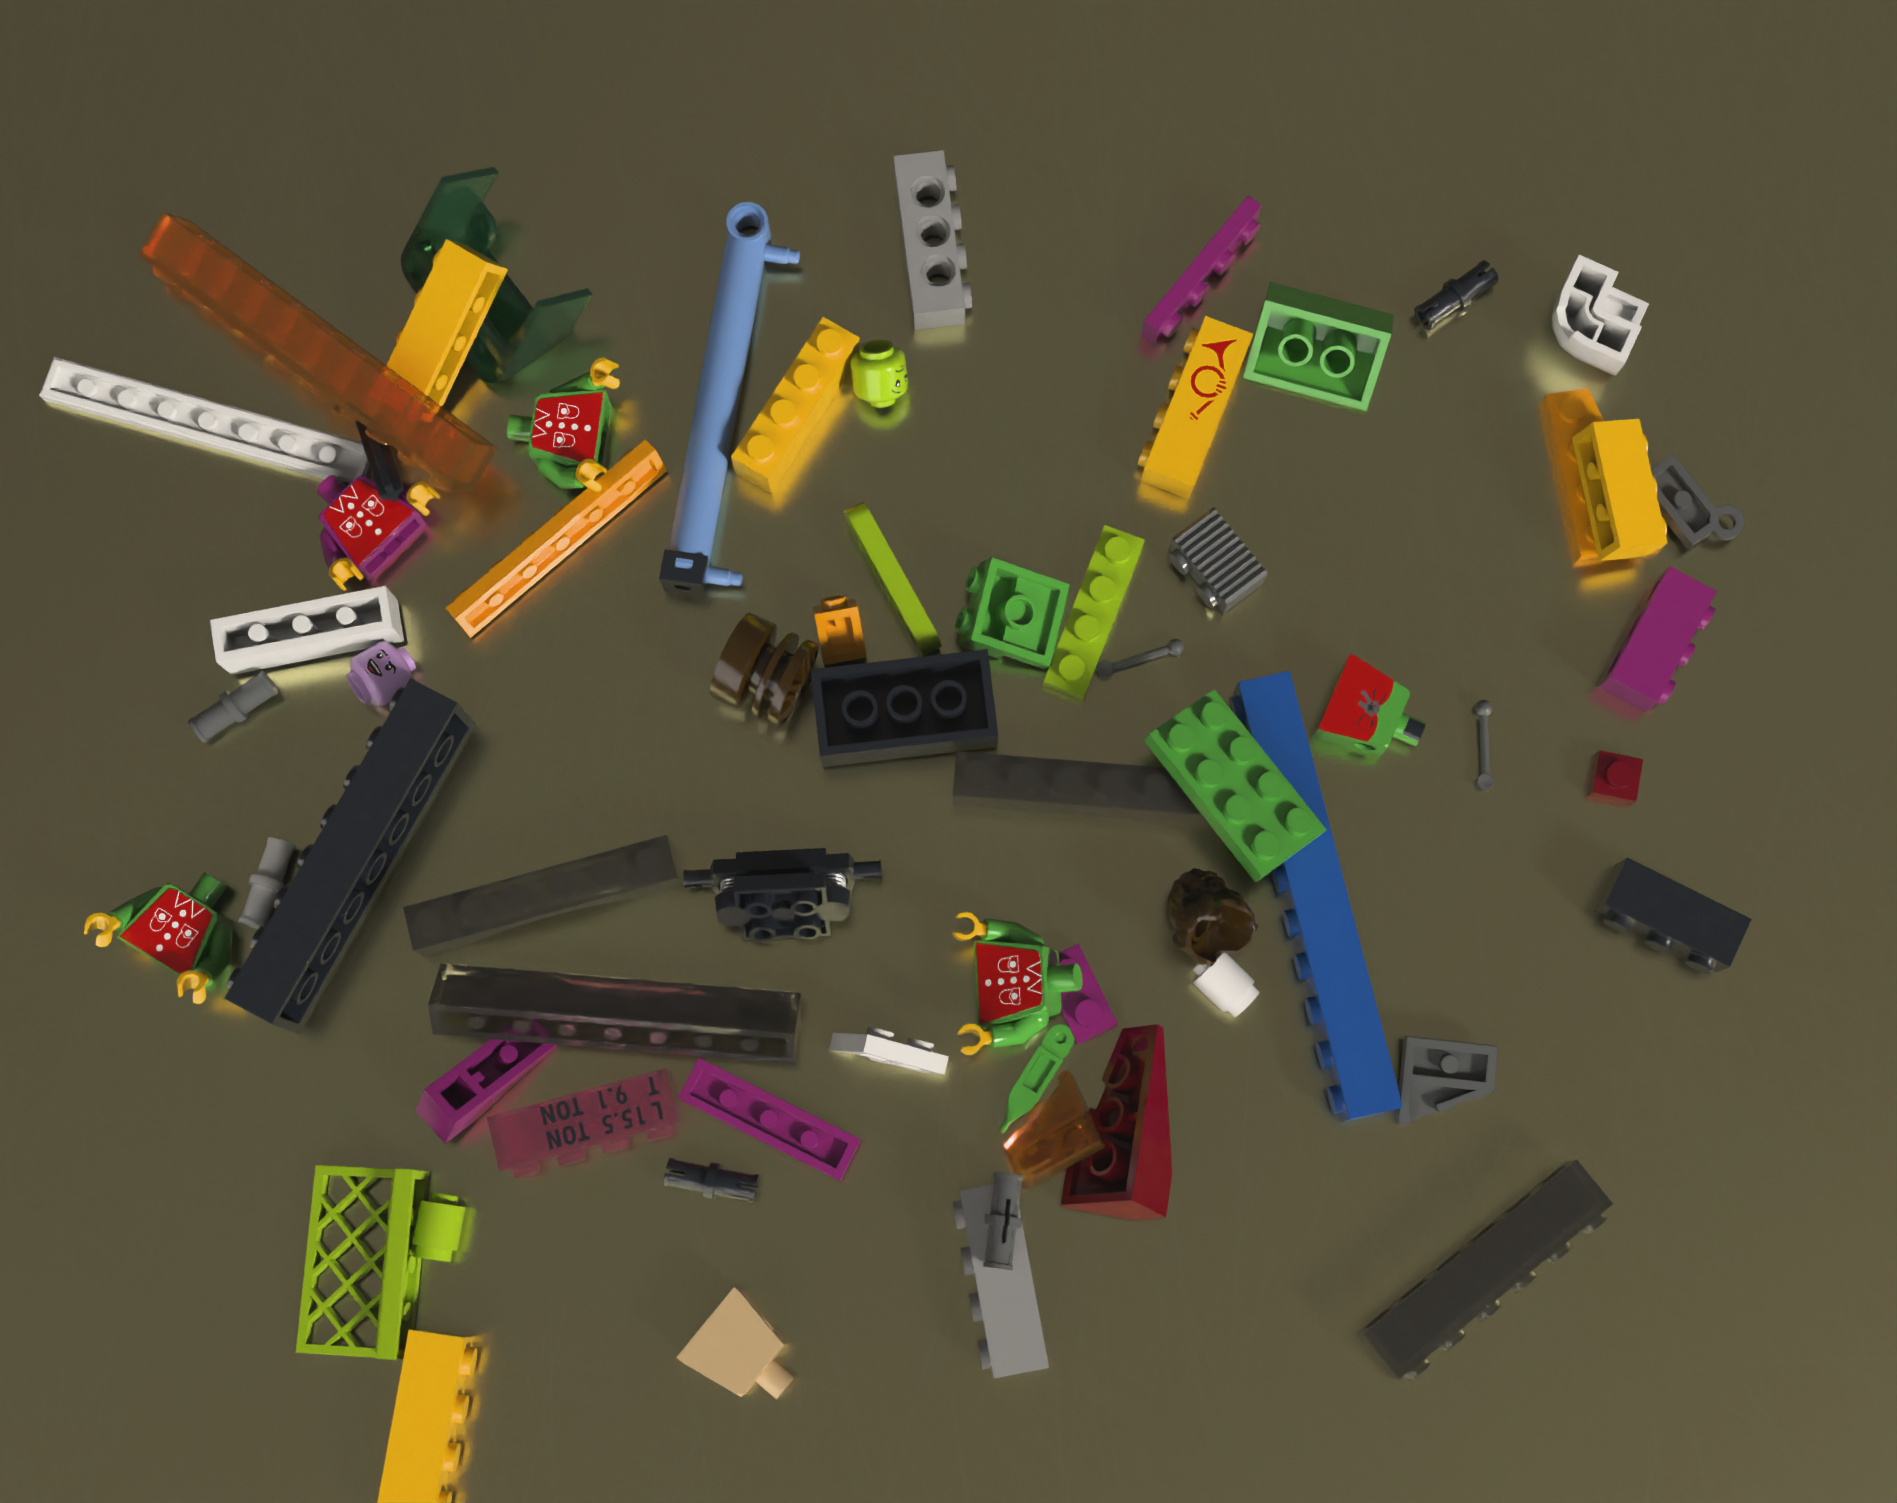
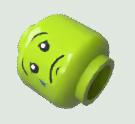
(879, 373)

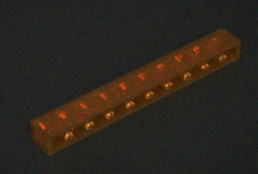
(318, 353)

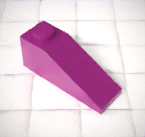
(477, 1084)

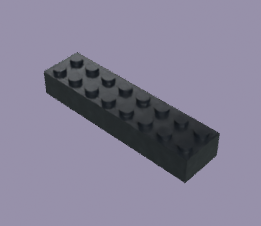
(350, 857)

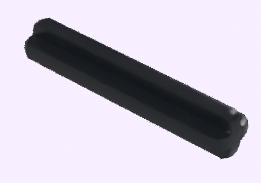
(382, 466)

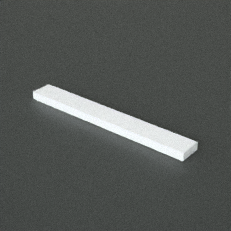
(204, 421)

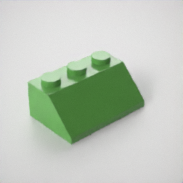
(1318, 346)

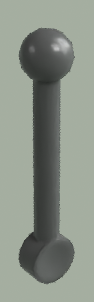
(1105, 668)
(1484, 781)

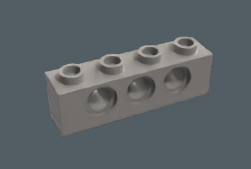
(915, 178)

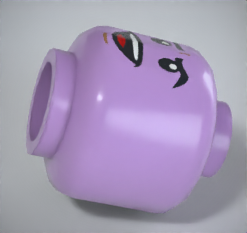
(380, 673)

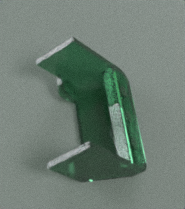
(512, 329)

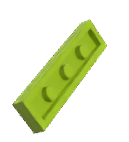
(1093, 612)

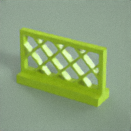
(398, 1274)

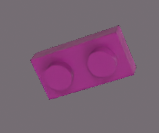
(1085, 1009)

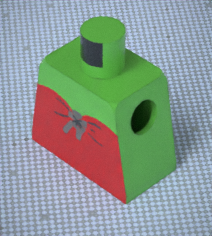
(1367, 711)

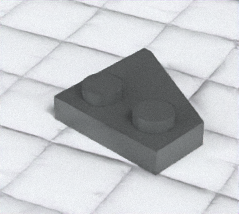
(1442, 1074)

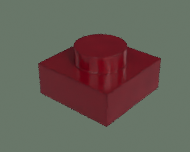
(1615, 777)

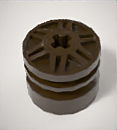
(757, 667)

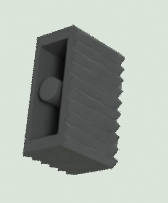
(1216, 561)

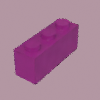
(1659, 640)

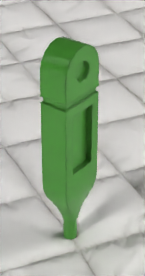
(1038, 1074)

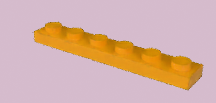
(556, 539)

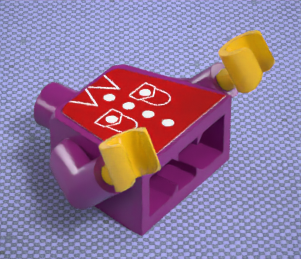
(363, 529)

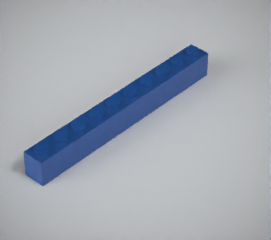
(1322, 917)

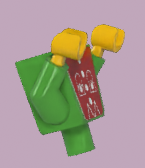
(570, 428)
(175, 931)
(1015, 983)

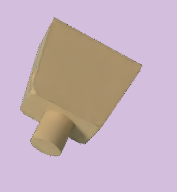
(738, 1348)

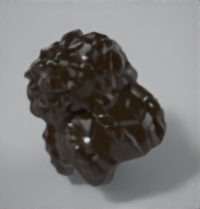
(1208, 916)

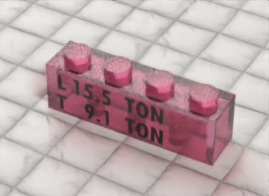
(585, 1121)

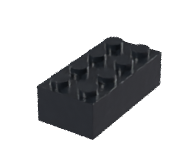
(904, 708)

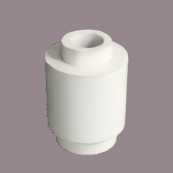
(1225, 984)

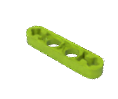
(892, 579)

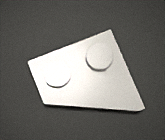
(880, 1047)

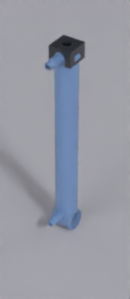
(687, 560)

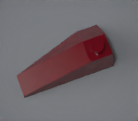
(1135, 1167)

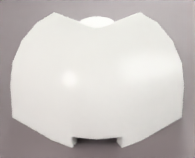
(1595, 318)

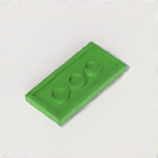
(1234, 785)

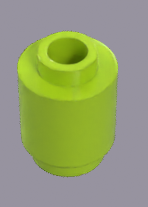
(438, 1227)

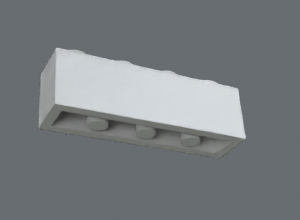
(306, 630)

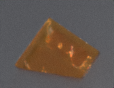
(1054, 1134)

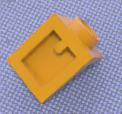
(839, 629)

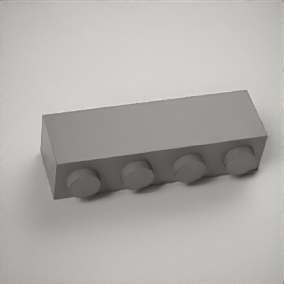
(1004, 1297)

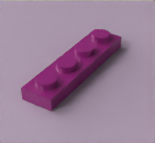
(1192, 284)
(769, 1119)

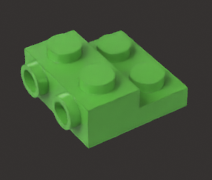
(1012, 612)

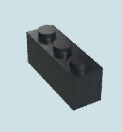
(1672, 916)

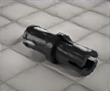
(1456, 295)
(711, 1180)

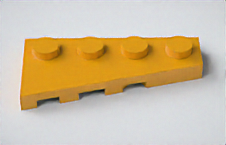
(1566, 416)

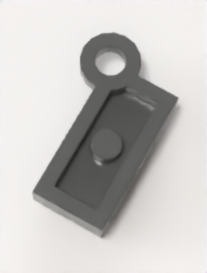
(1687, 506)

